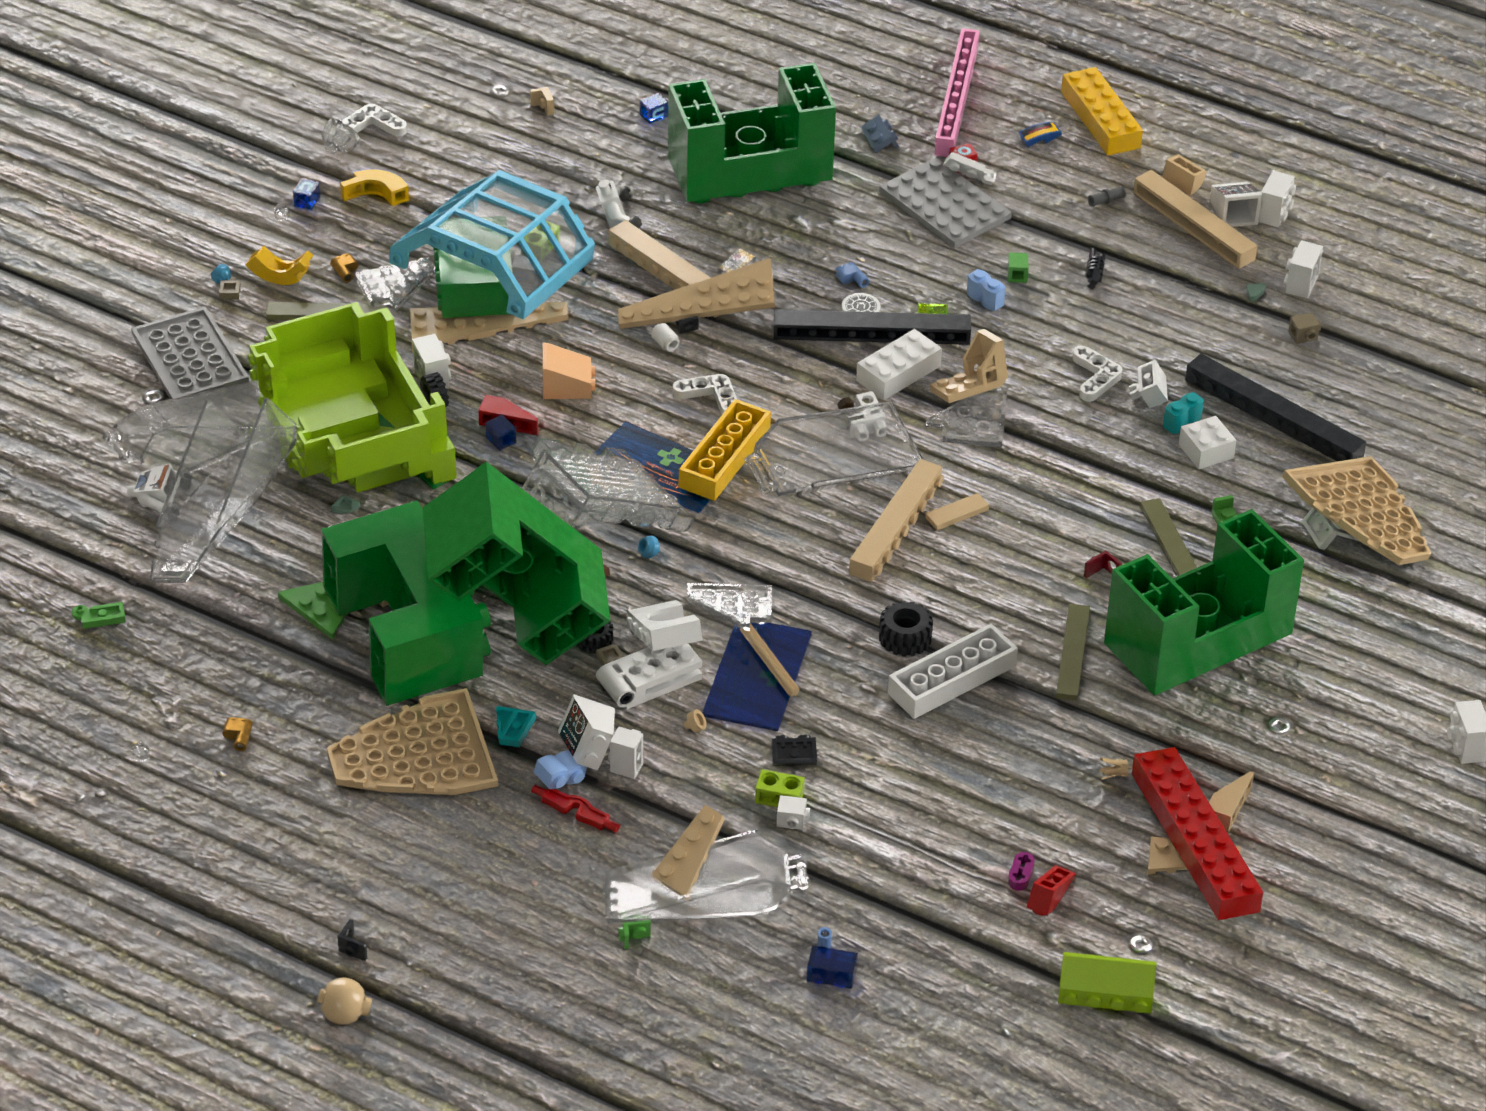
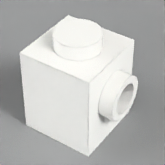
(792, 812)

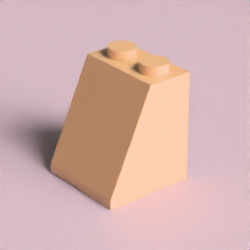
(566, 374)

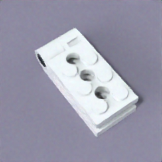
(649, 674)

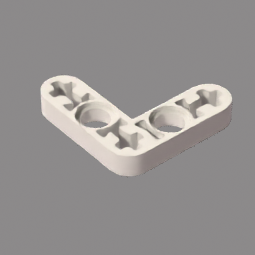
(373, 115)
(1107, 372)
(712, 387)

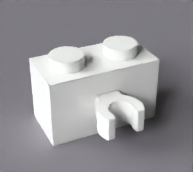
(1150, 384)
(626, 752)

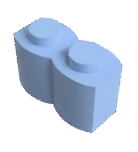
(986, 290)
(559, 770)

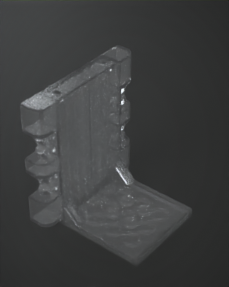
(600, 488)

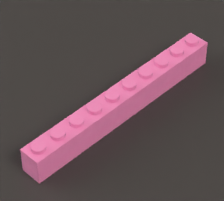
(957, 92)

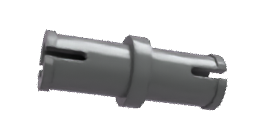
(1107, 196)

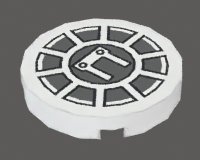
(861, 303)

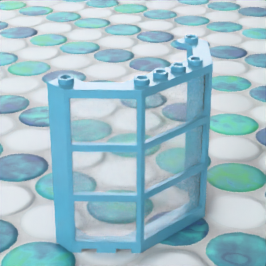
(511, 230)

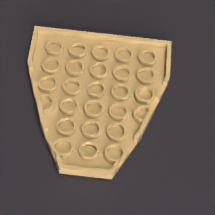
(1363, 503)
(418, 750)

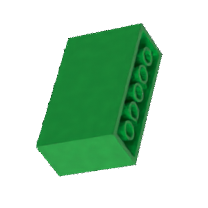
(467, 288)

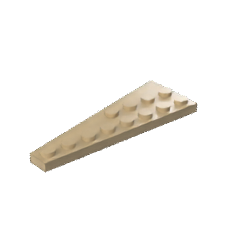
(727, 293)
(450, 330)

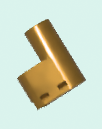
(344, 266)
(239, 730)

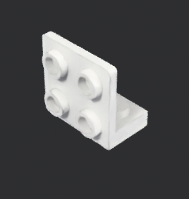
(1323, 529)

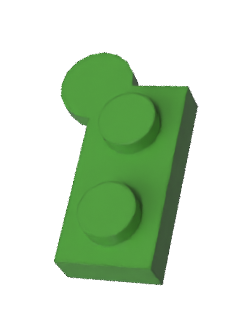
(99, 615)

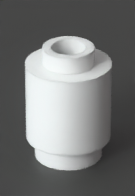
(665, 337)

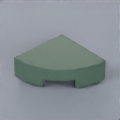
(1254, 291)
(345, 505)

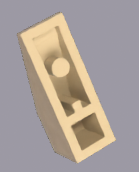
(1230, 799)

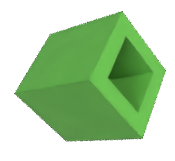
(1018, 267)

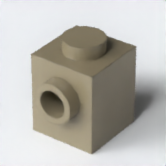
(1304, 328)

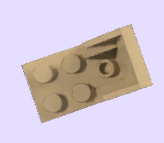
(989, 354)

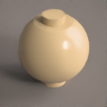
(343, 1001)

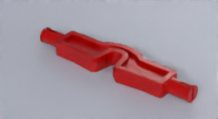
(585, 812)

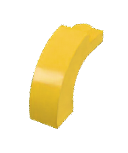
(376, 182)
(276, 270)

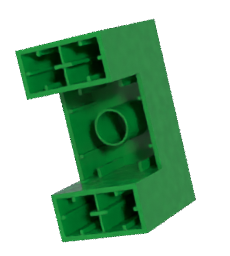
(753, 146)
(523, 553)
(1210, 615)
(428, 635)

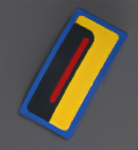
(1043, 131)

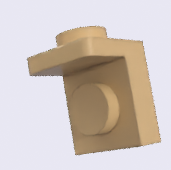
(544, 98)

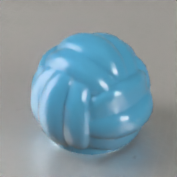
(221, 272)
(648, 546)

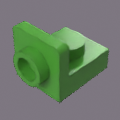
(1223, 508)
(633, 930)

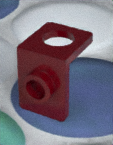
(1100, 562)

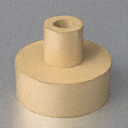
(695, 721)

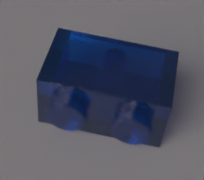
(832, 967)

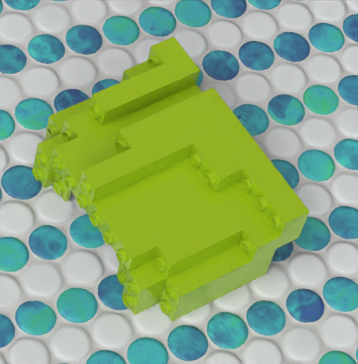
(332, 380)

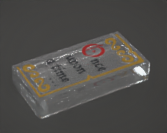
(737, 260)

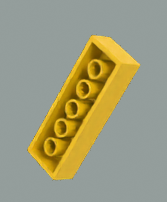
(1101, 111)
(724, 449)

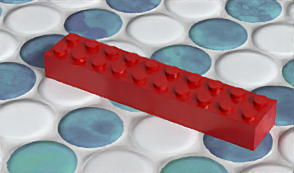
(1197, 834)

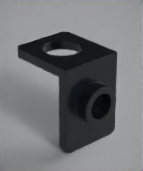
(688, 324)
(350, 946)

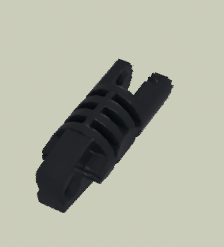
(1094, 268)

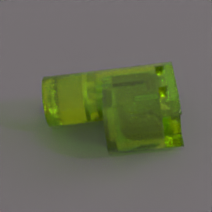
(932, 308)

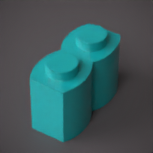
(1183, 412)

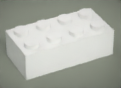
(899, 364)

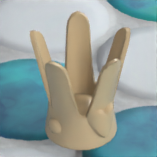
(1120, 769)

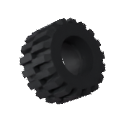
(905, 628)

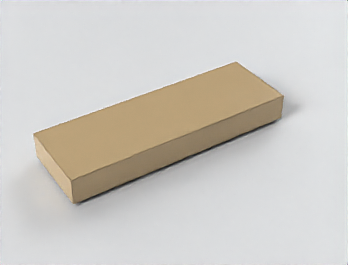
(957, 511)

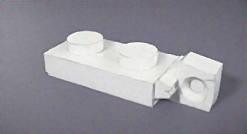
(970, 168)

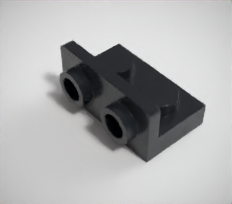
(794, 751)

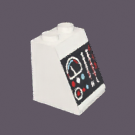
(1236, 203)
(587, 730)

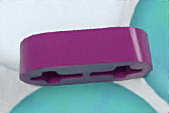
(1016, 870)

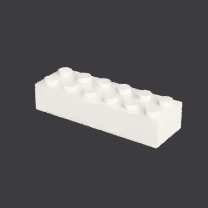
(952, 671)

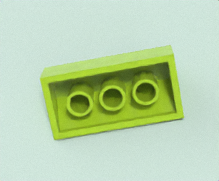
(1107, 982)

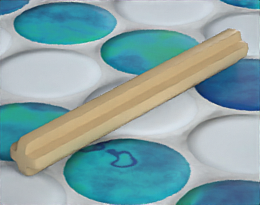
(771, 661)

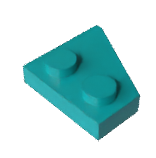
(513, 725)

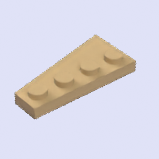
(1165, 857)
(683, 861)

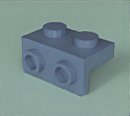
(879, 133)

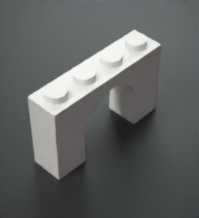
(664, 625)

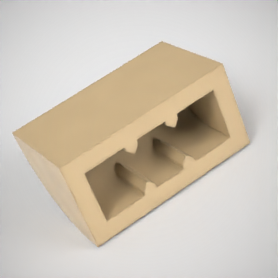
(1184, 174)

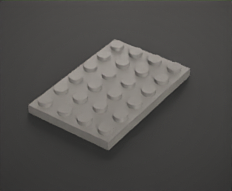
(945, 202)
(189, 353)

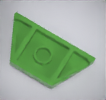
(315, 606)

